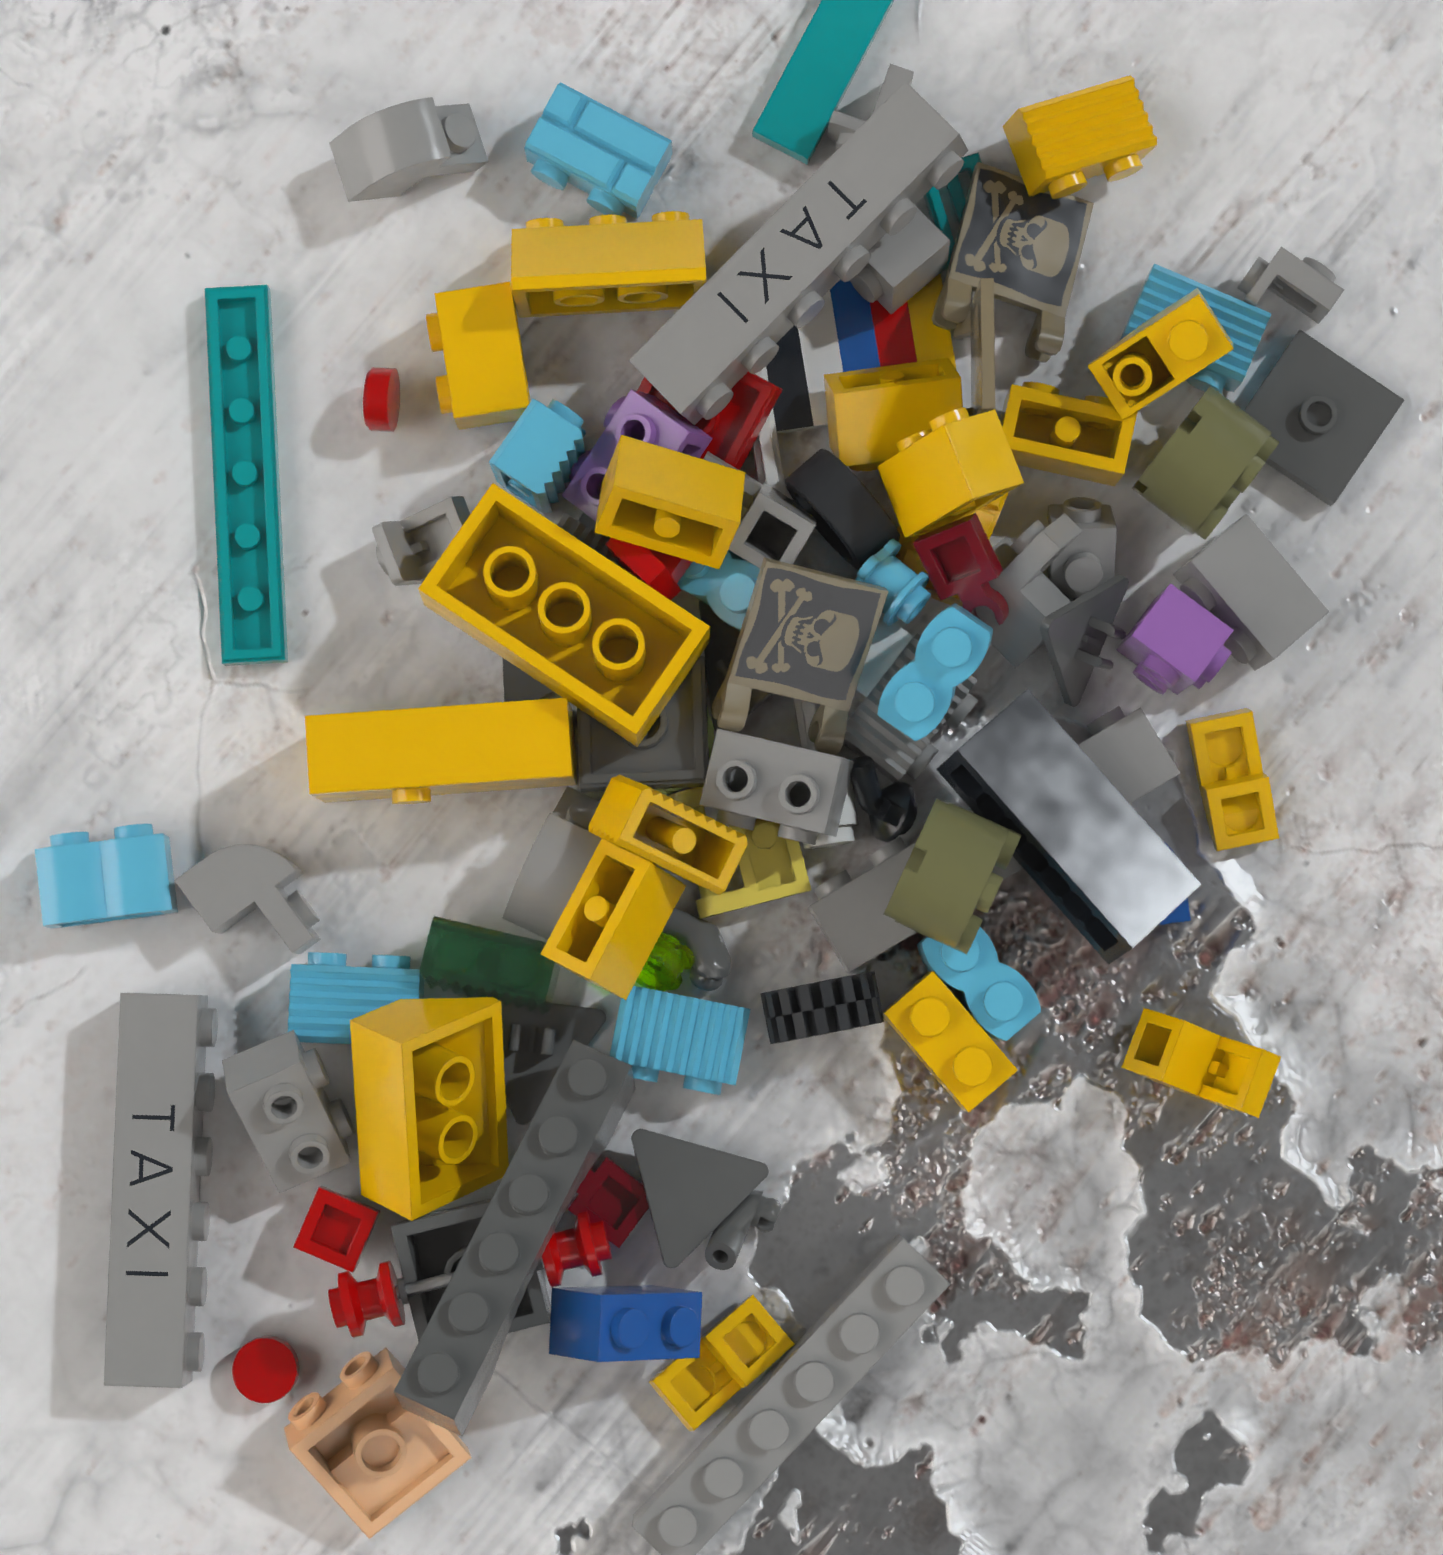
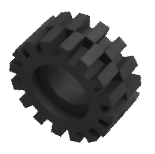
(822, 1007)

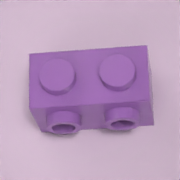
(640, 418)
(1176, 643)

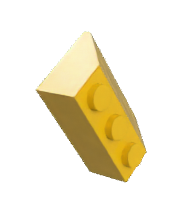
(606, 265)
(429, 1101)

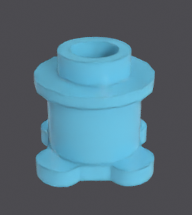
(905, 587)

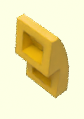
(1232, 779)
(729, 1360)

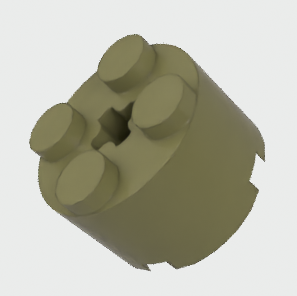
(1206, 464)
(951, 875)

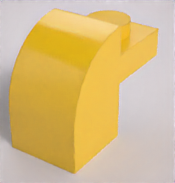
(1201, 1062)

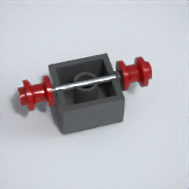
(429, 1256)

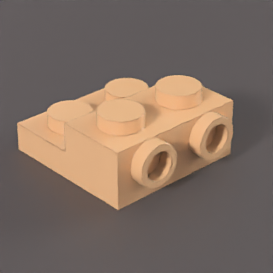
(368, 1447)

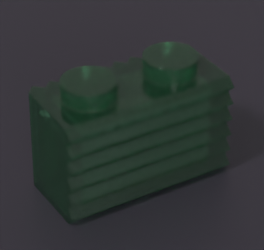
(489, 964)

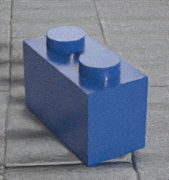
(625, 1323)

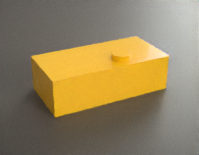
(564, 614)
(440, 750)

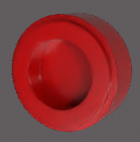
(381, 399)
(265, 1369)

